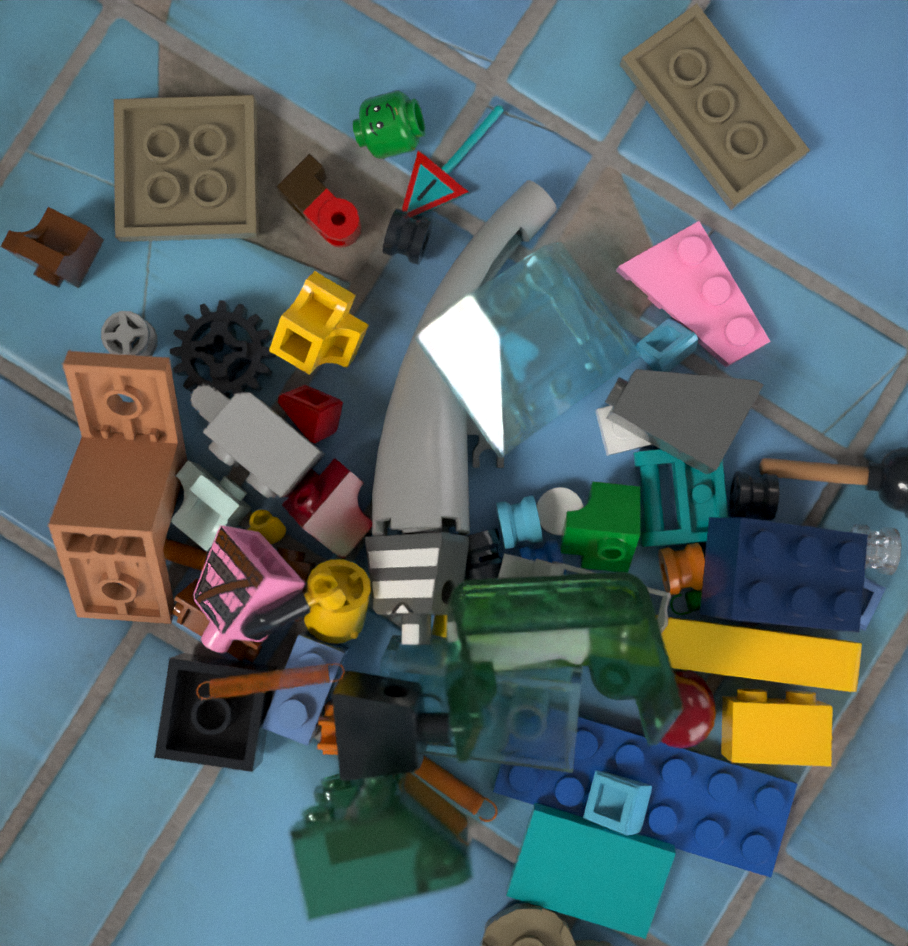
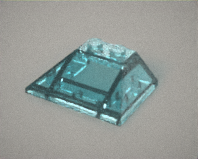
(527, 346)

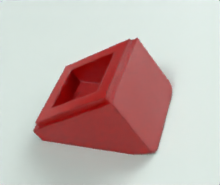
(312, 411)

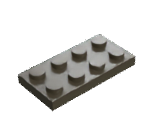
(714, 106)

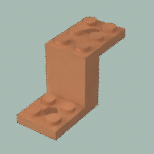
(120, 487)

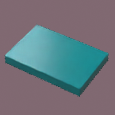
(590, 871)

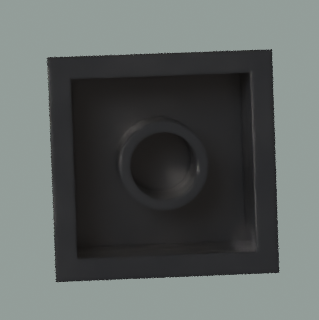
(213, 730)

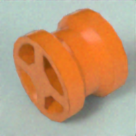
(682, 568)

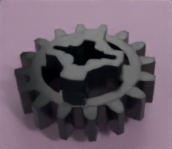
(222, 333)

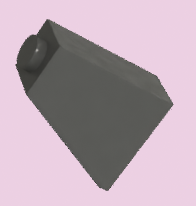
(683, 412)

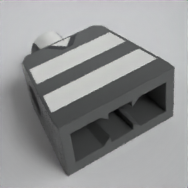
(415, 578)

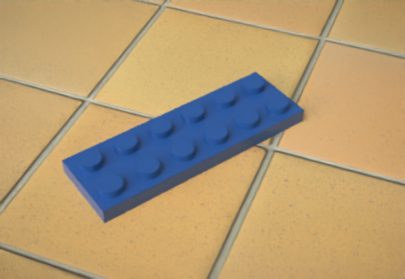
(694, 799)

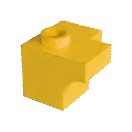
(319, 327)

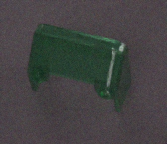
(556, 624)

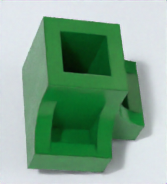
(605, 528)

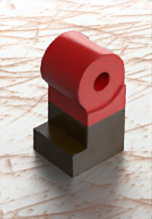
(329, 216)

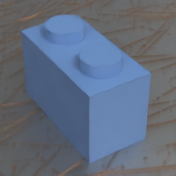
(297, 710)

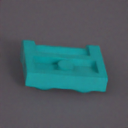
(696, 499)

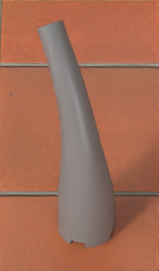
(423, 441)

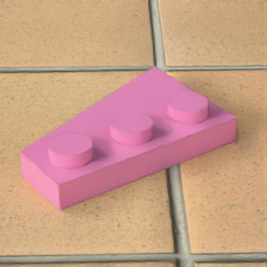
(699, 292)

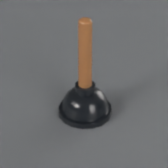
(887, 477)

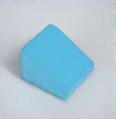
(617, 802)

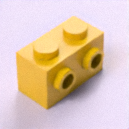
(776, 728)

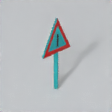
(432, 185)

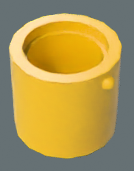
(350, 618)

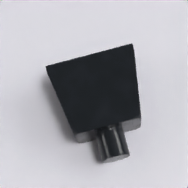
(383, 725)

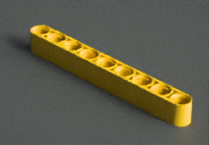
(753, 653)

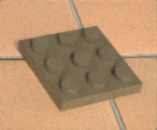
(186, 168)

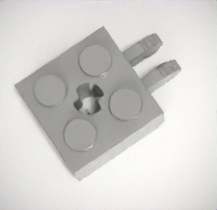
(257, 438)

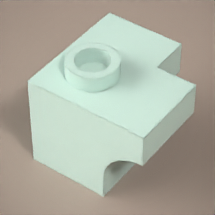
(208, 504)

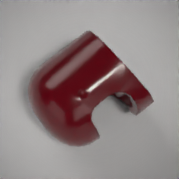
(698, 714)

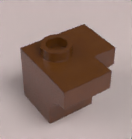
(57, 247)

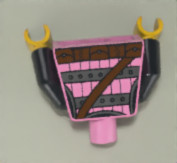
(252, 589)

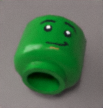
(389, 124)

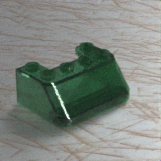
(378, 844)

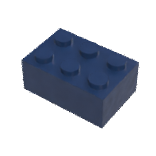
(783, 574)

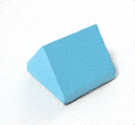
(667, 345)

